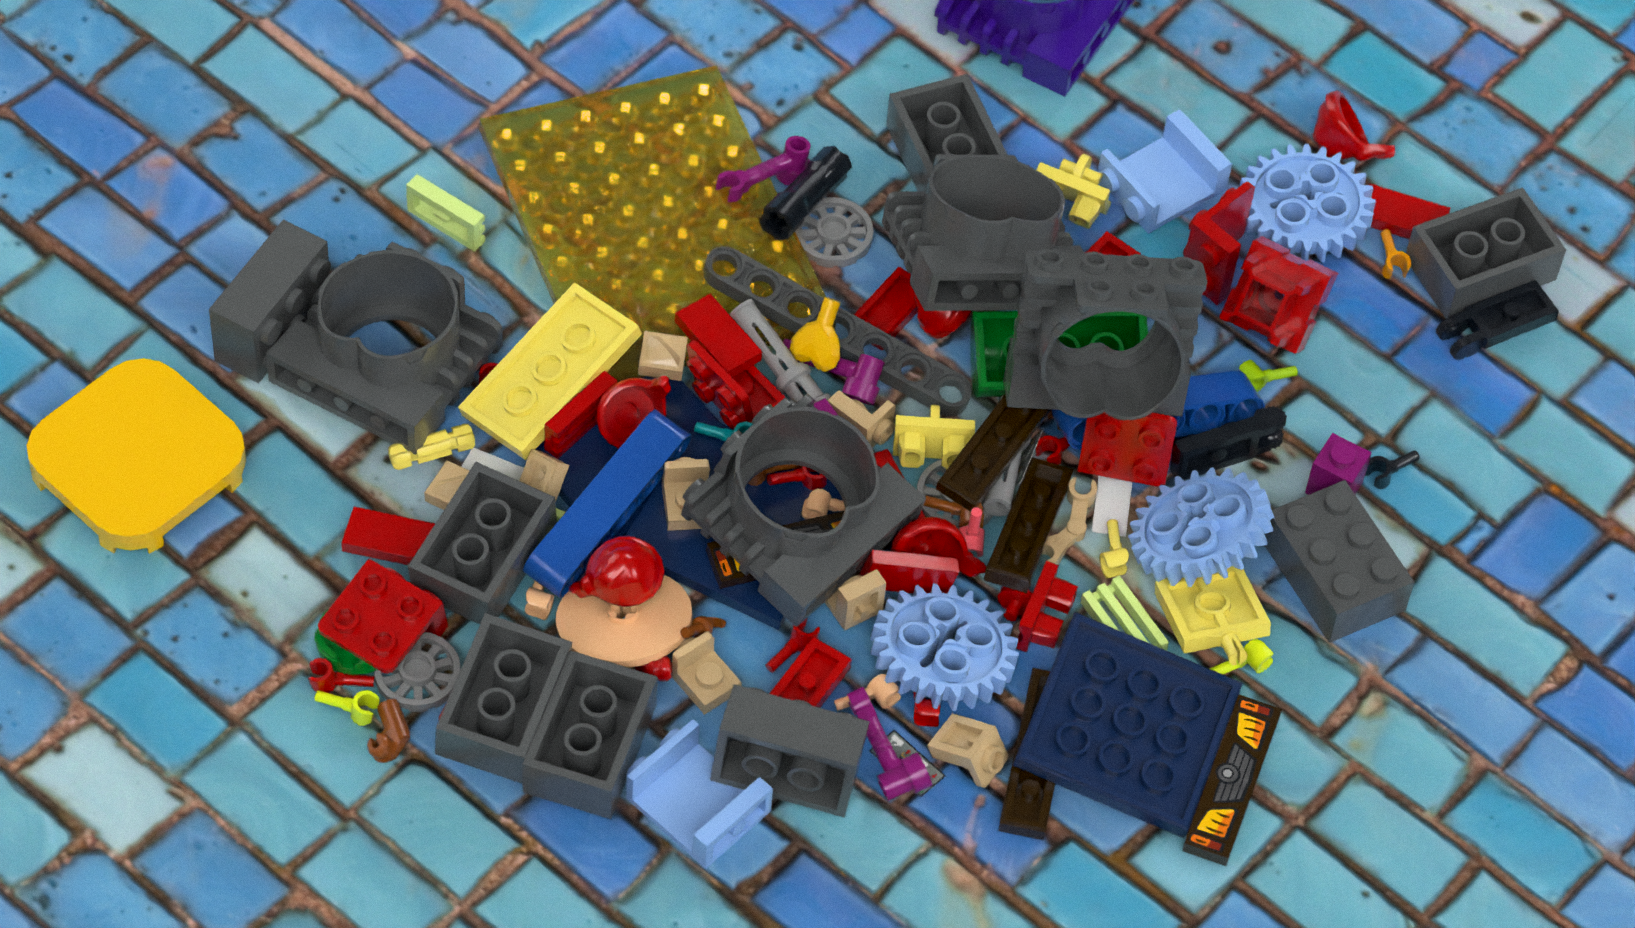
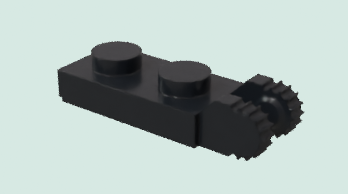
(1498, 319)
(1228, 443)

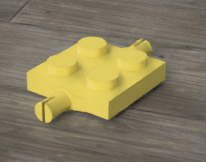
(1214, 613)

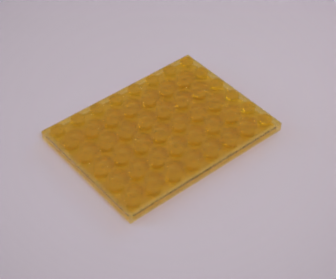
(627, 200)

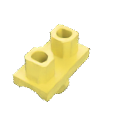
(1080, 186)
(930, 438)

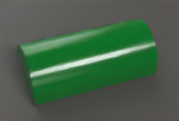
(993, 331)

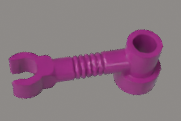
(785, 167)
(860, 376)
(898, 774)

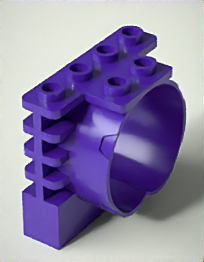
(1045, 38)

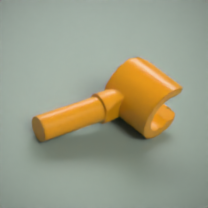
(1393, 256)

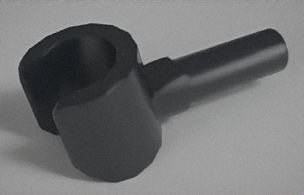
(1388, 467)

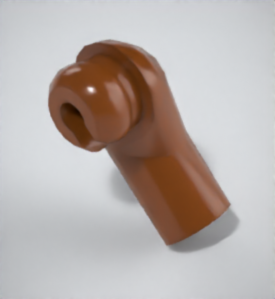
(395, 732)

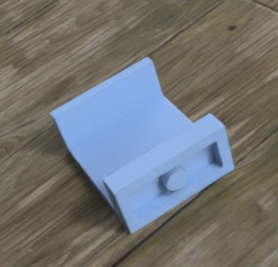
(1167, 174)
(684, 803)

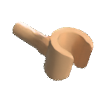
(819, 503)
(538, 602)
(884, 693)

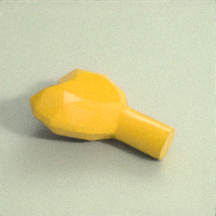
(818, 339)

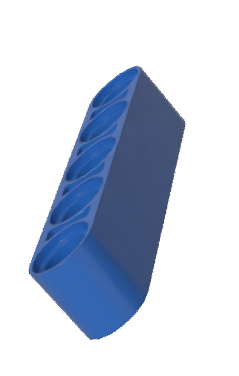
(1208, 405)
(606, 503)

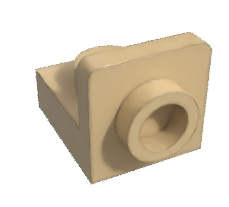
(875, 427)
(676, 480)
(858, 599)
(702, 672)
(970, 746)

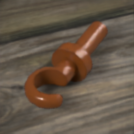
(701, 625)

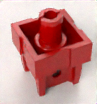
(1259, 299)

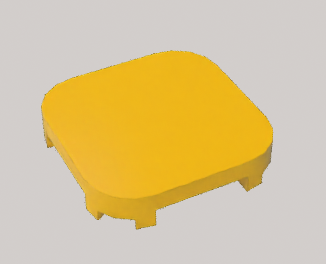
(136, 454)

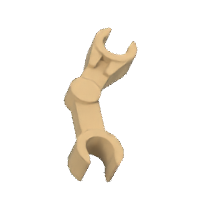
(1076, 526)

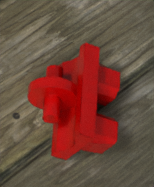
(1035, 624)

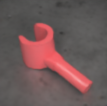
(973, 533)

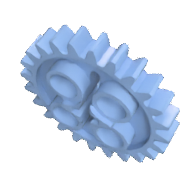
(1309, 202)
(1201, 527)
(963, 668)

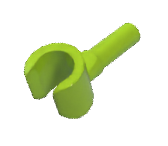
(1260, 378)

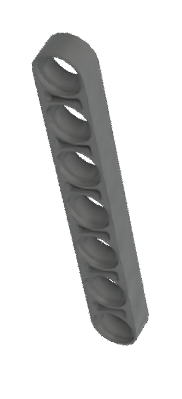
(860, 332)

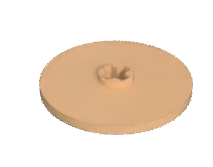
(642, 636)

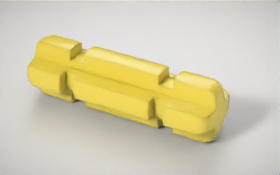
(436, 446)

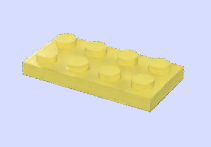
(548, 369)

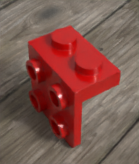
(1215, 239)
(735, 396)
(1128, 448)
(382, 617)

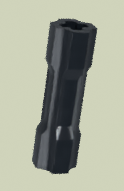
(789, 208)

